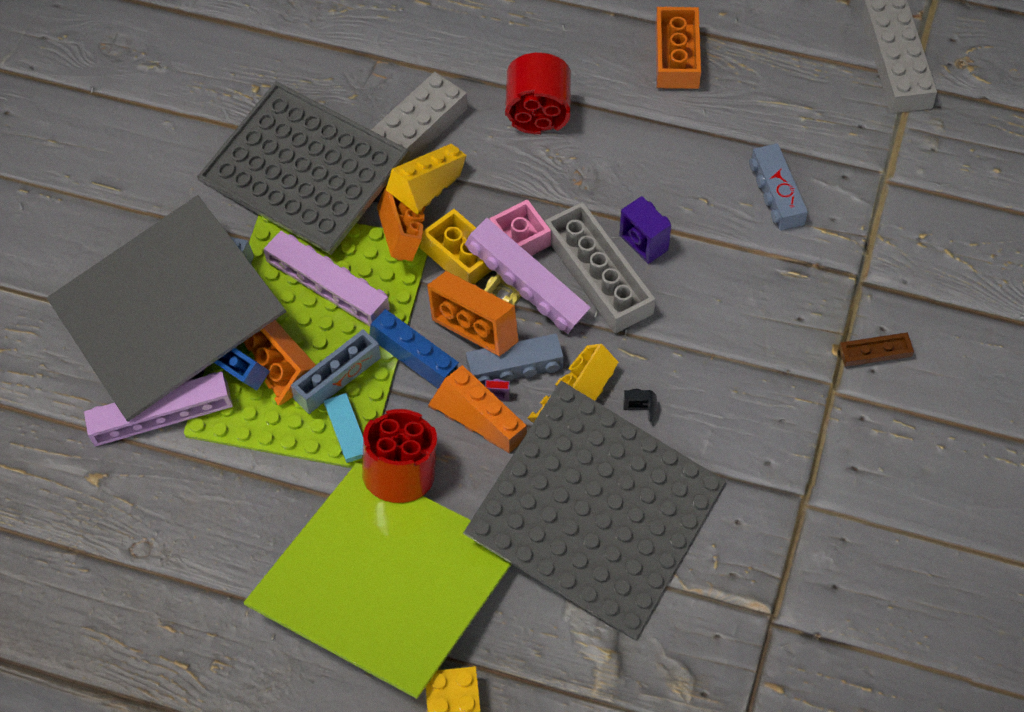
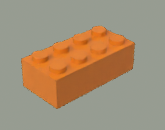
(678, 47)
(473, 313)

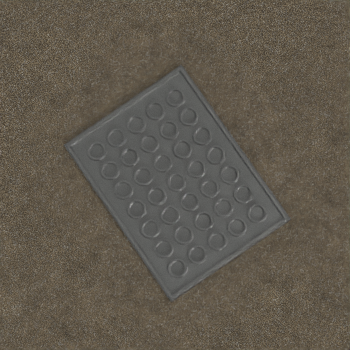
(303, 166)

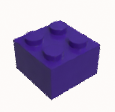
(645, 229)

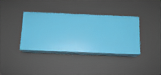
(345, 427)

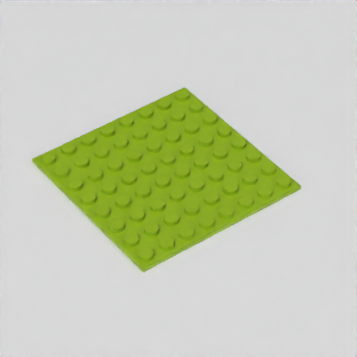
(381, 583)

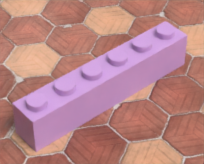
(527, 276)
(326, 278)
(186, 402)

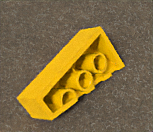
(426, 176)
(587, 374)

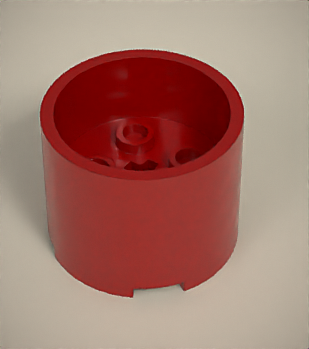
(538, 93)
(399, 456)

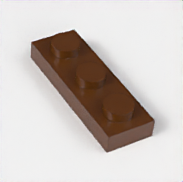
(876, 349)

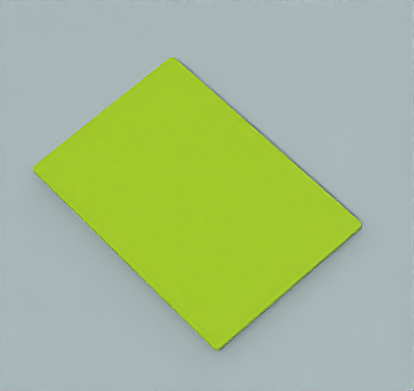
(318, 330)

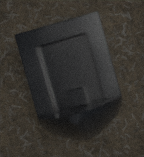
(640, 400)

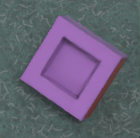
(499, 388)

